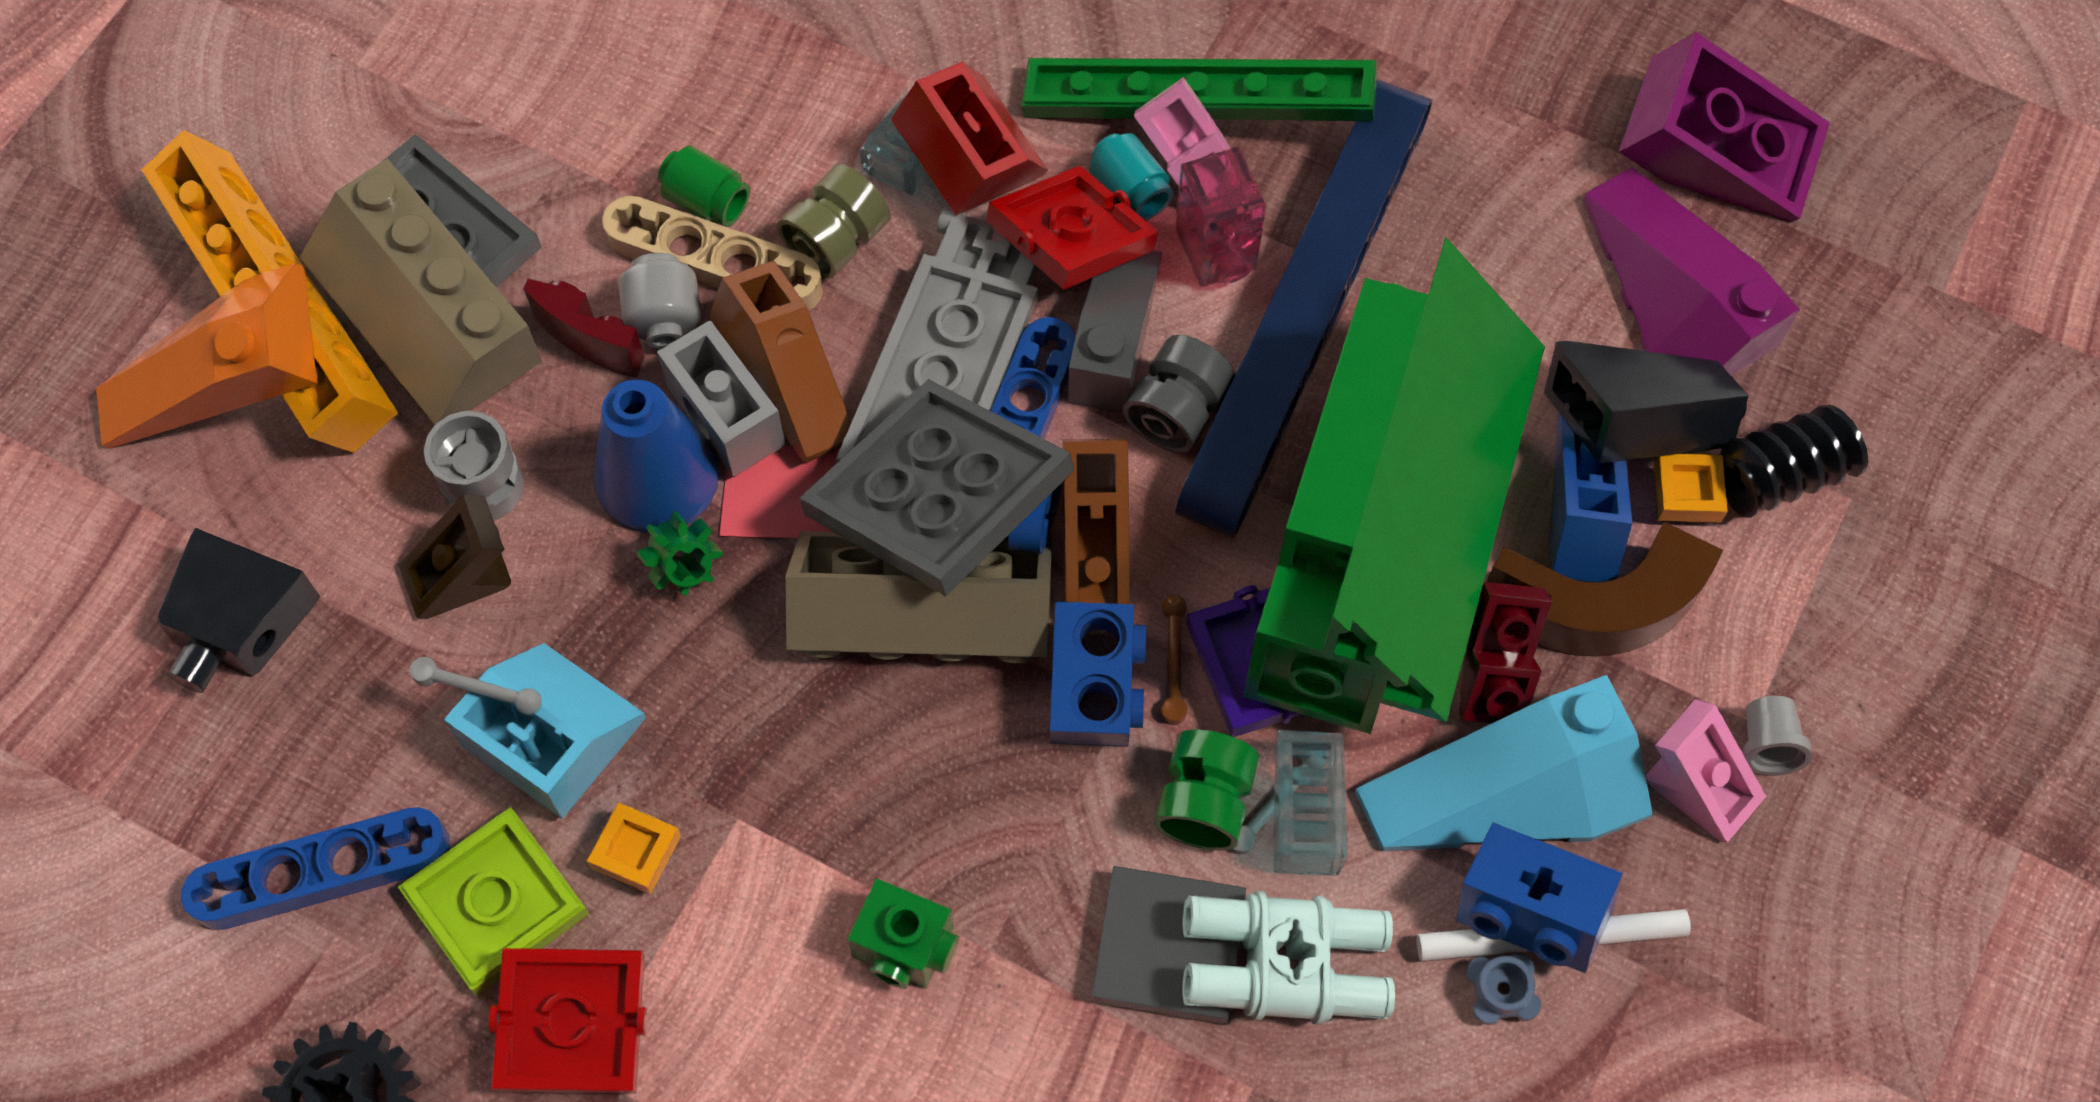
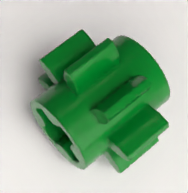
(689, 568)

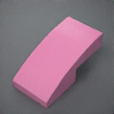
(1180, 127)

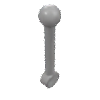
(426, 672)
(1247, 835)

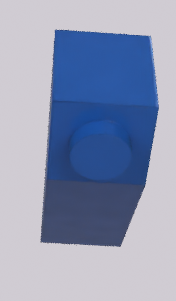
(1587, 512)

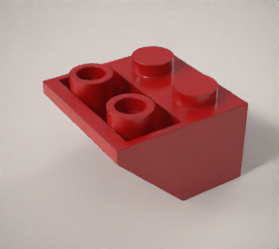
(965, 138)

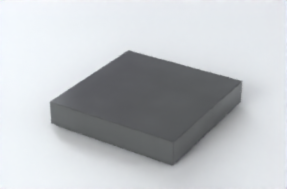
(1146, 948)

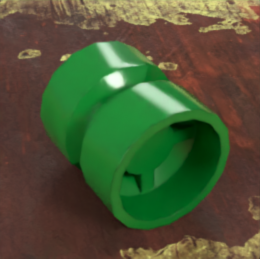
(1209, 780)

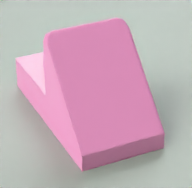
(1706, 772)

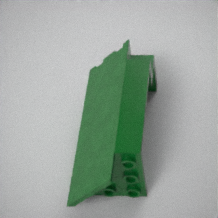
(1398, 503)

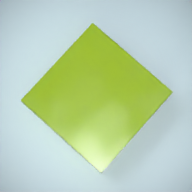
(492, 896)

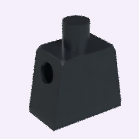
(230, 609)

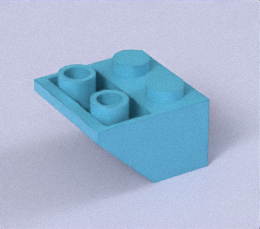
(559, 746)

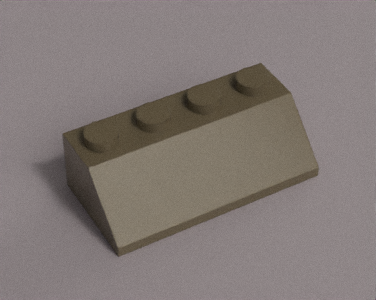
(417, 295)
(859, 603)

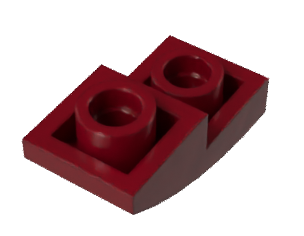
(569, 319)
(1501, 650)

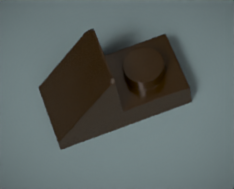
(456, 560)

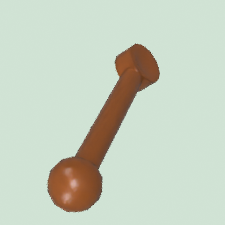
(1174, 708)

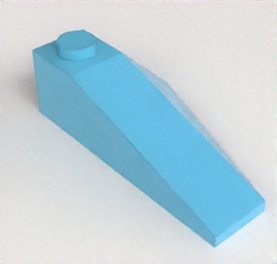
(1544, 771)

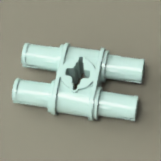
(1267, 982)

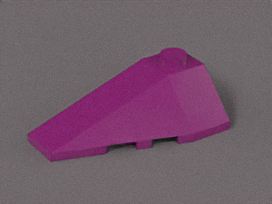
(1685, 279)

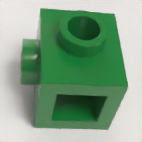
(902, 936)

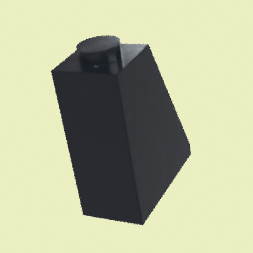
(1643, 401)

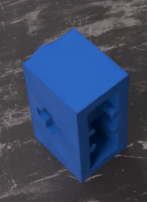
(1538, 897)

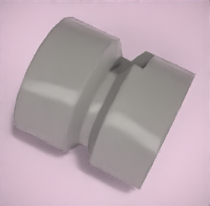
(474, 457)

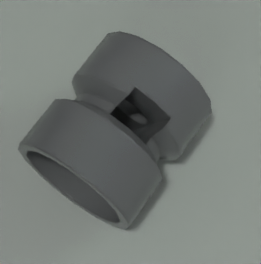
(1182, 388)

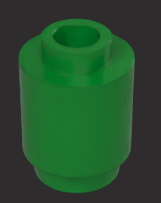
(703, 186)

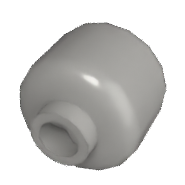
(659, 298)

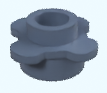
(1517, 974)

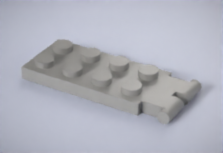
(953, 324)

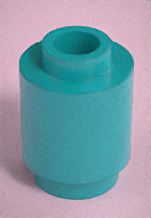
(1126, 165)

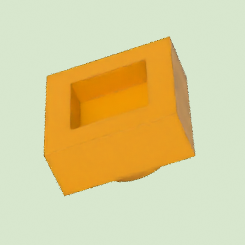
(1690, 488)
(634, 848)

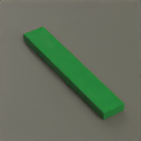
(1224, 86)

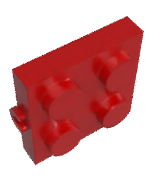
(1072, 226)
(568, 1021)

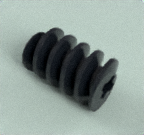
(1792, 458)

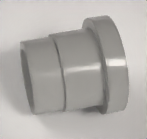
(1775, 737)

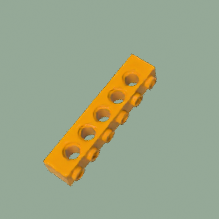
(239, 240)

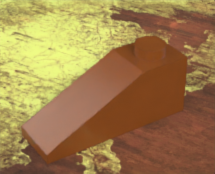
(1097, 522)

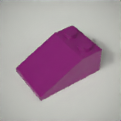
(1724, 130)

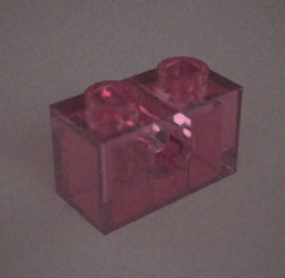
(1220, 217)

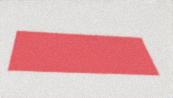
(767, 495)

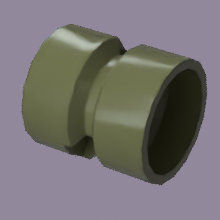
(841, 214)

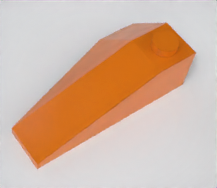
(222, 359)

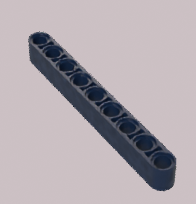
(1302, 313)

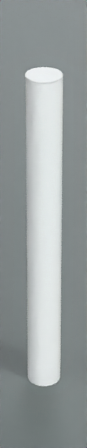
(1618, 930)

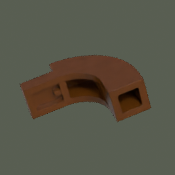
(1622, 612)

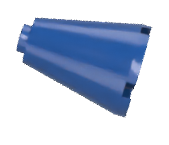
(651, 459)

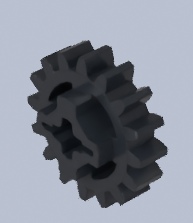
(354, 1074)

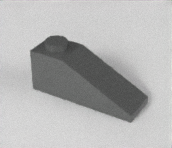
(1113, 334)

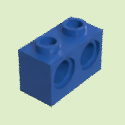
(1081, 673)

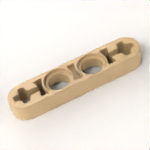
(716, 246)

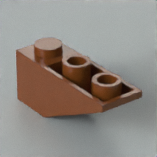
(782, 351)

